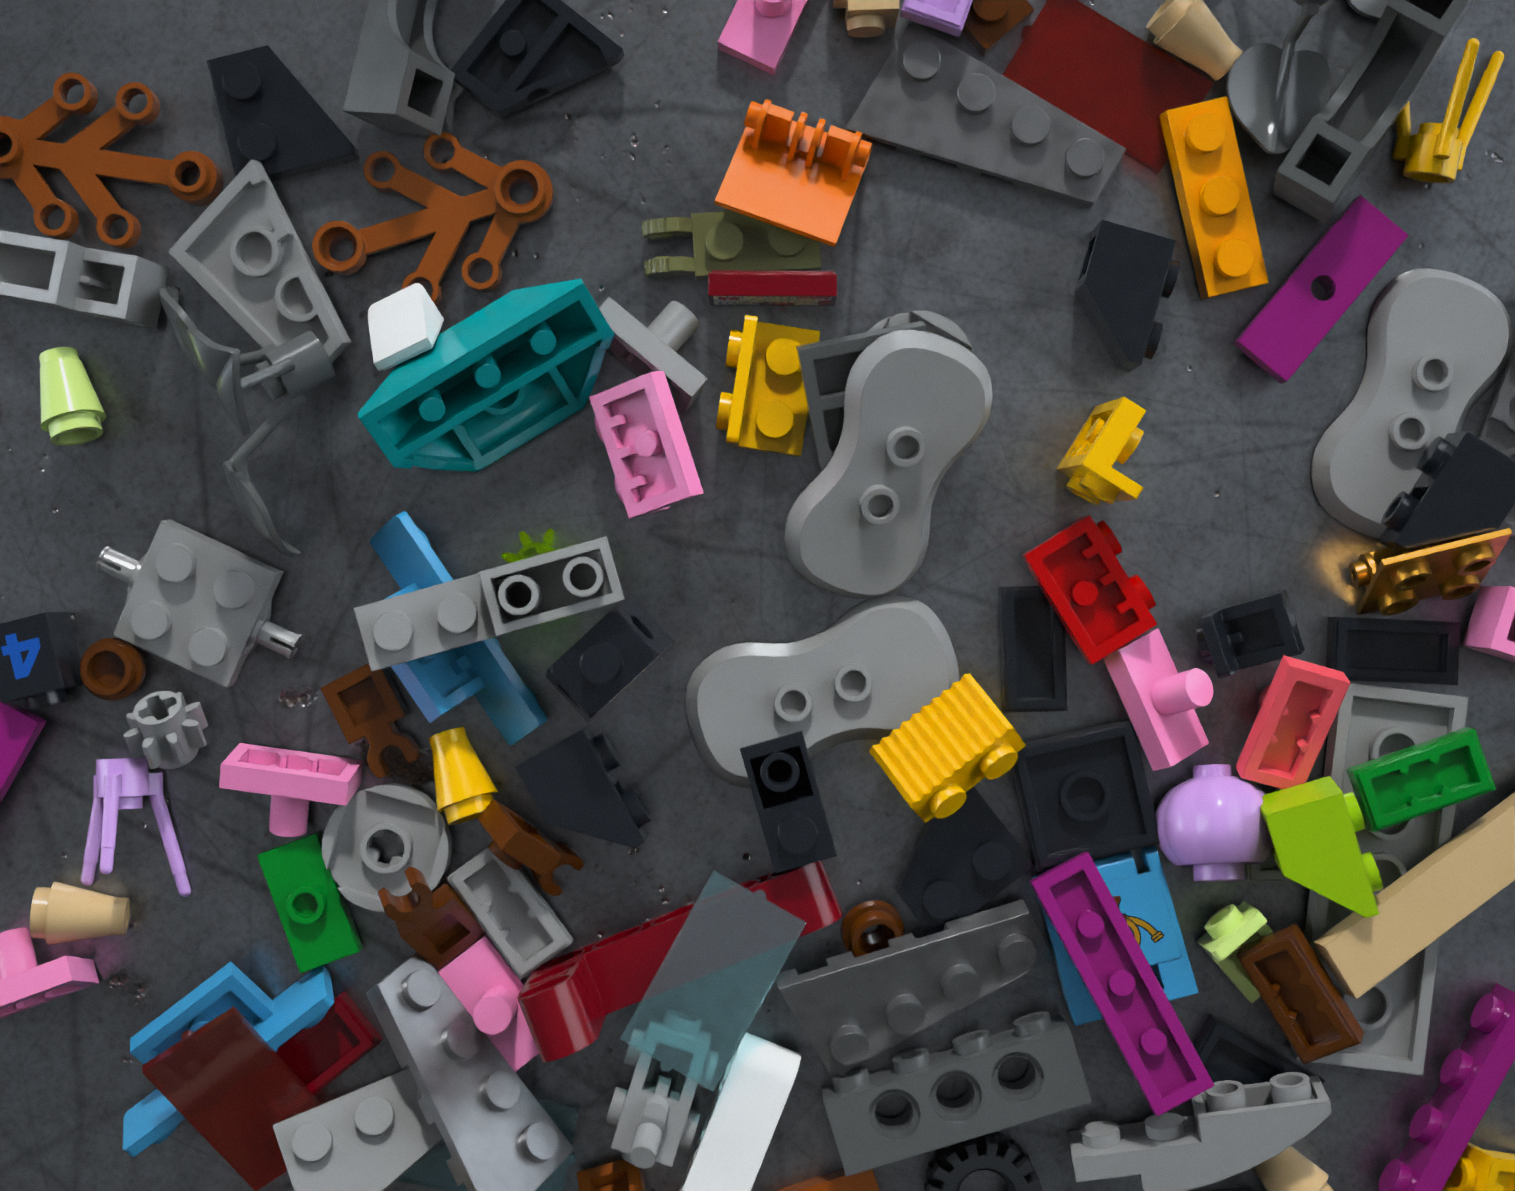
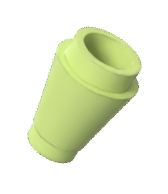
(68, 399)

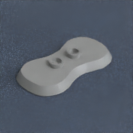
(1429, 359)
(906, 420)
(834, 686)

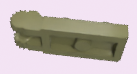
(729, 243)

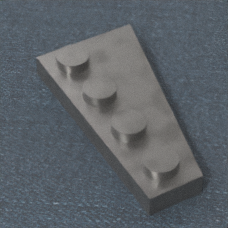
(891, 994)
(467, 1087)

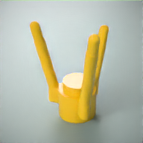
(1440, 148)

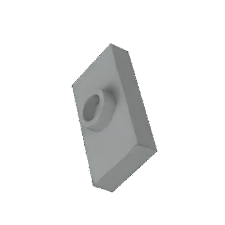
(510, 912)

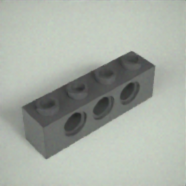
(989, 1105)

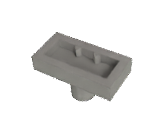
(656, 348)

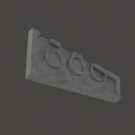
(967, 114)

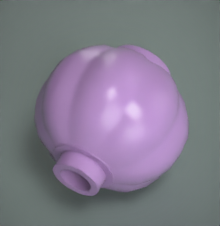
(1213, 825)

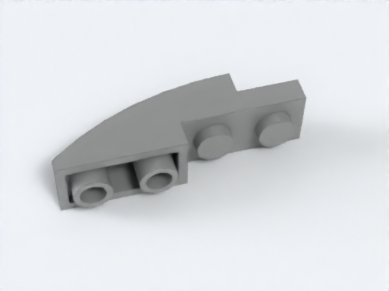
(489, 604)
(1227, 1135)

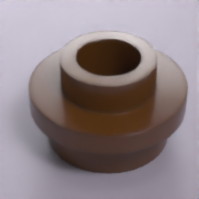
(867, 915)

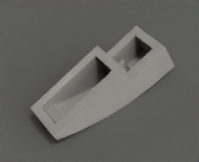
(80, 279)

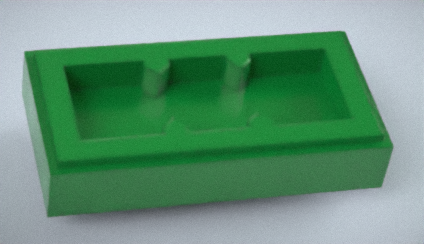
(1421, 779)
(309, 903)

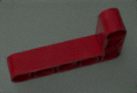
(573, 993)

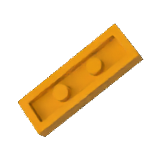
(1213, 197)

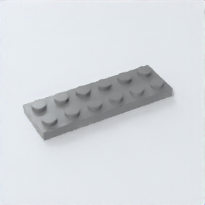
(1398, 1008)

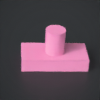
(761, 31)
(1160, 699)
(292, 781)
(29, 985)
(490, 993)

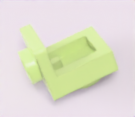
(1226, 934)

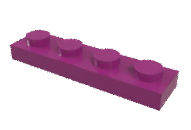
(1121, 983)
(1465, 1092)

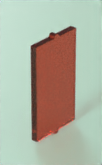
(1104, 77)
(232, 1092)

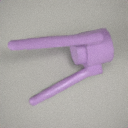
(121, 786)

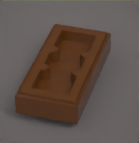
(1300, 994)

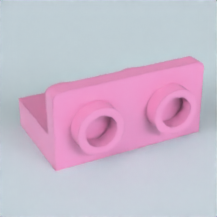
(645, 444)

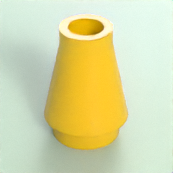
(459, 776)

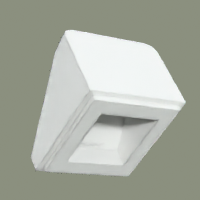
(403, 326)

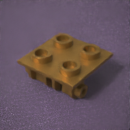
(1440, 568)

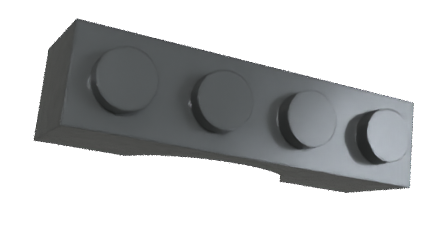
(396, 70)
(1366, 104)

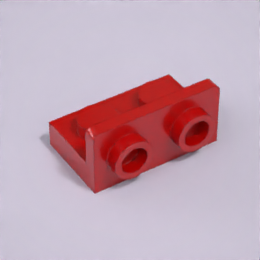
(1091, 588)

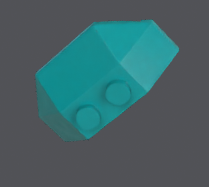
(492, 380)

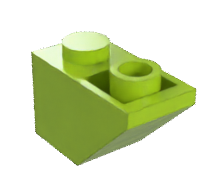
(1318, 844)

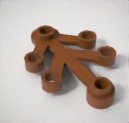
(85, 159)
(445, 215)

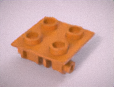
(794, 173)

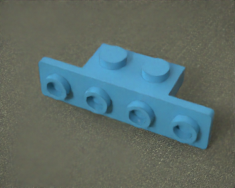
(453, 676)
(275, 1020)

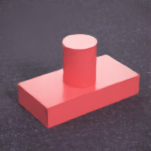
(1292, 723)

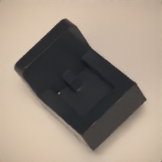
(1249, 634)

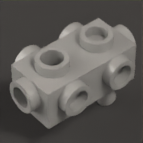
(652, 1113)

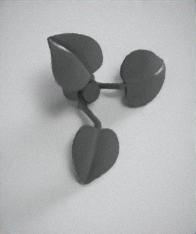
(1281, 90)
(281, 370)

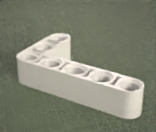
(742, 1117)

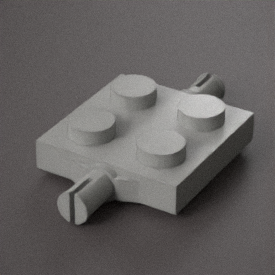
(198, 603)

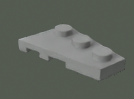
(257, 266)
(359, 1138)

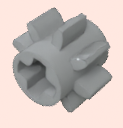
(166, 730)

